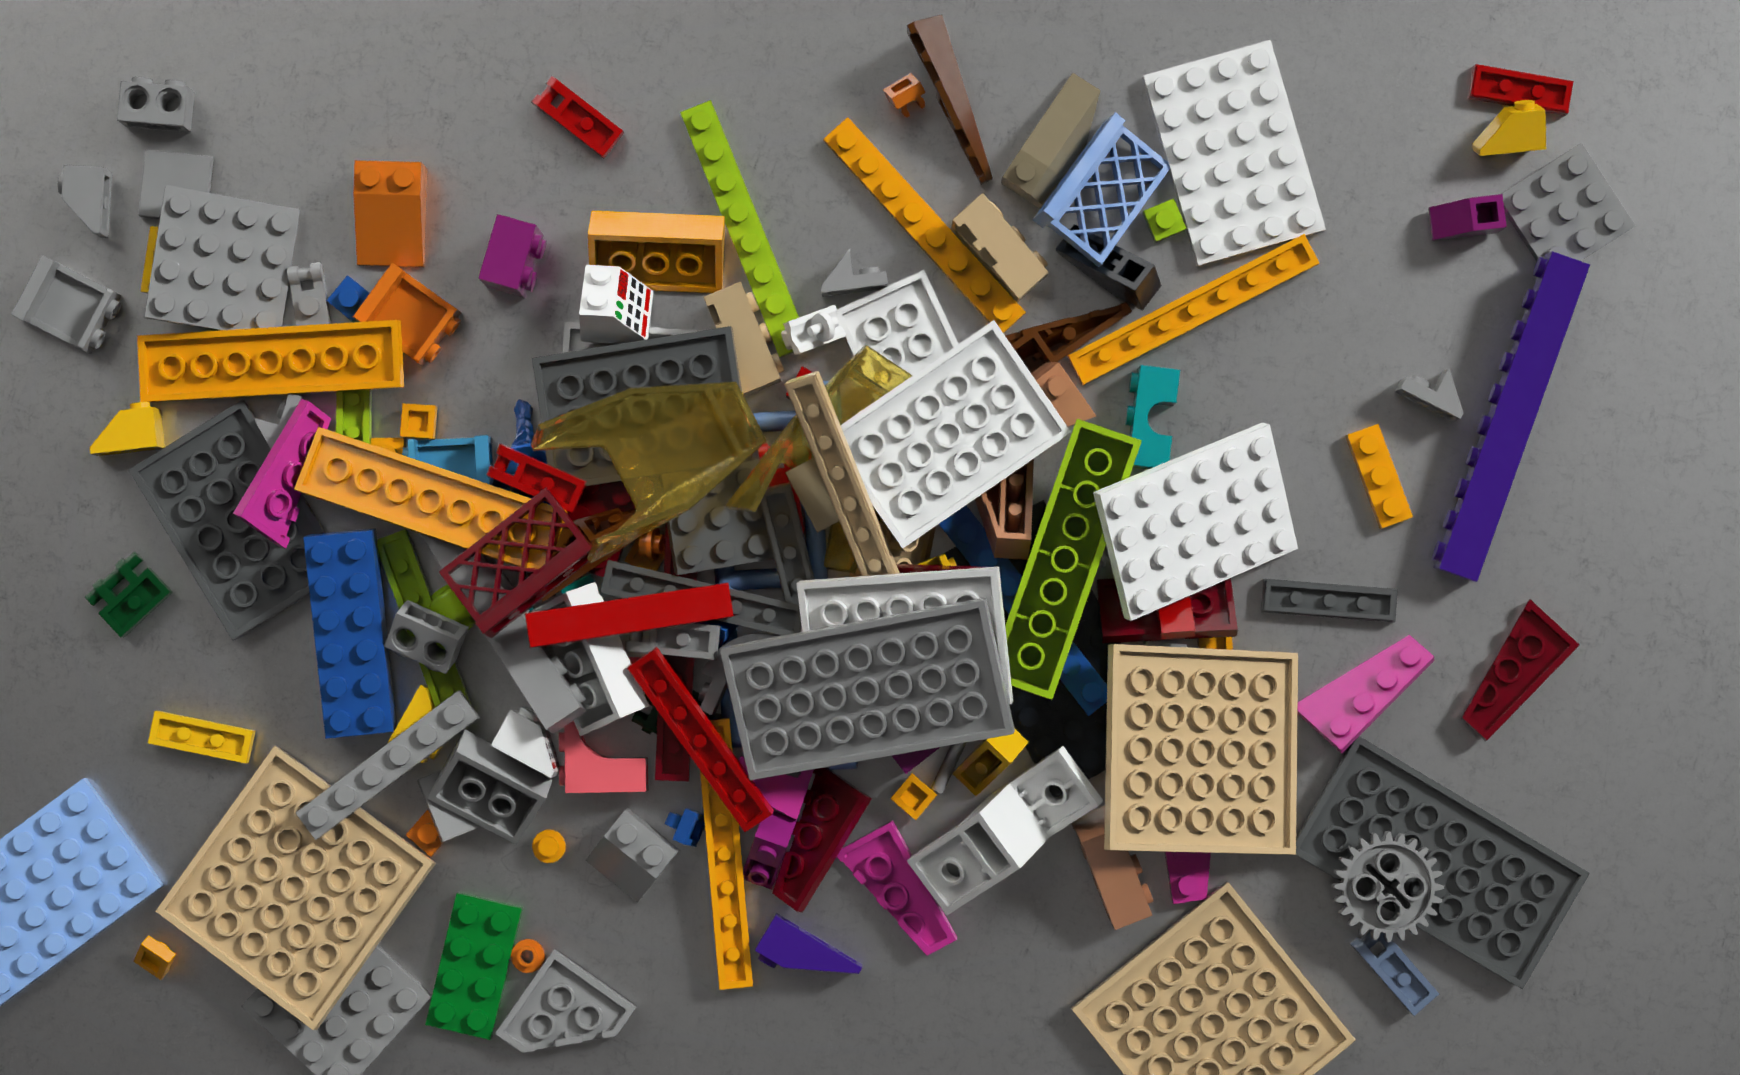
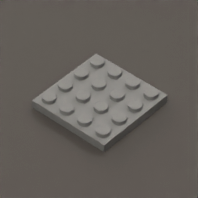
(220, 261)
(358, 1026)

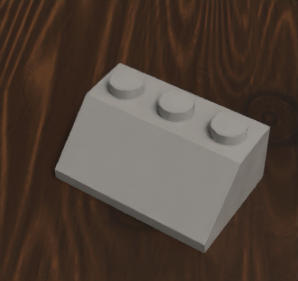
(490, 787)

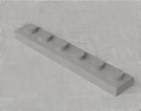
(388, 765)

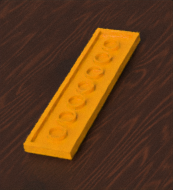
(270, 361)
(418, 496)

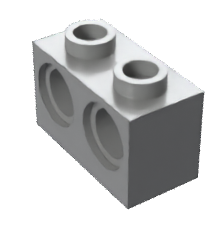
(154, 112)
(428, 630)

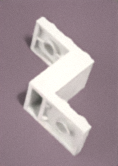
(1004, 831)

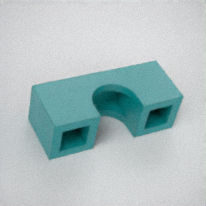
(1151, 388)

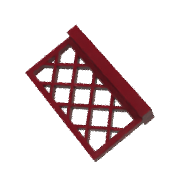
(528, 590)

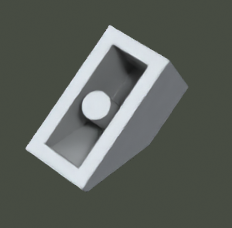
(88, 195)

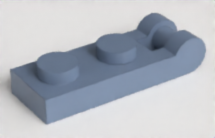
(1397, 972)

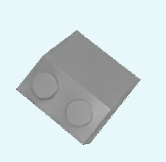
(632, 854)

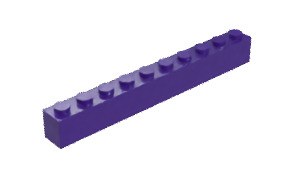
(1511, 415)

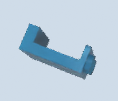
(460, 455)

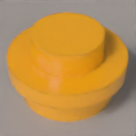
(549, 846)

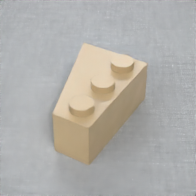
(999, 247)
(755, 363)

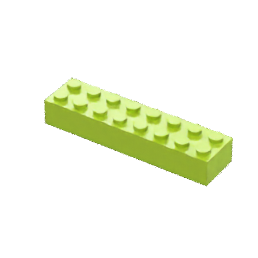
(1064, 558)

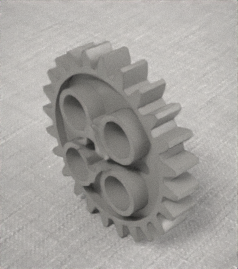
(1408, 864)

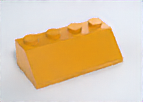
(661, 248)

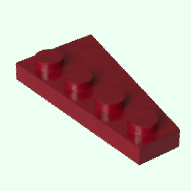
(1522, 665)
(826, 823)

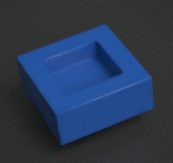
(348, 297)

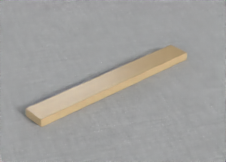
(840, 475)

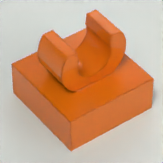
(904, 92)

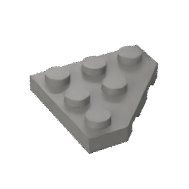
(564, 1008)

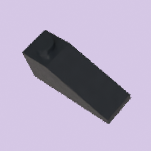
(1120, 274)

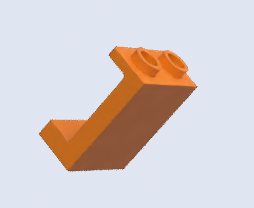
(422, 313)

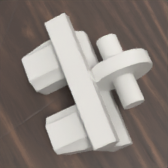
(812, 330)

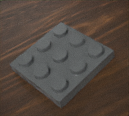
(718, 536)

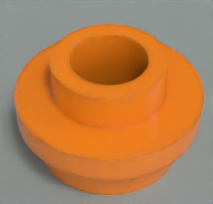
(652, 545)
(533, 946)

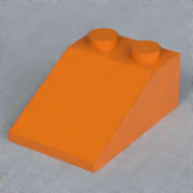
(390, 213)

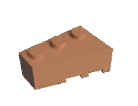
(1062, 393)
(1008, 514)
(1113, 872)

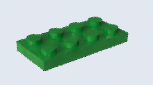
(474, 966)

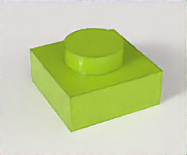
(1164, 220)

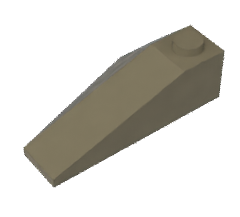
(1054, 142)

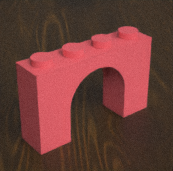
(594, 773)

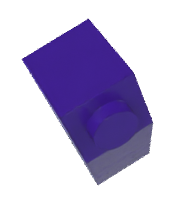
(798, 949)

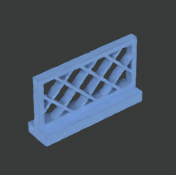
(1080, 173)

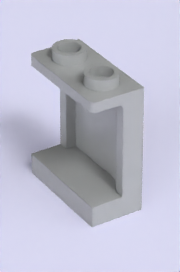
(67, 305)

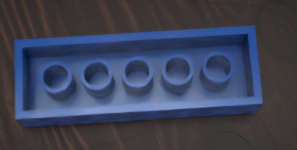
(350, 633)

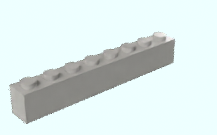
(533, 669)

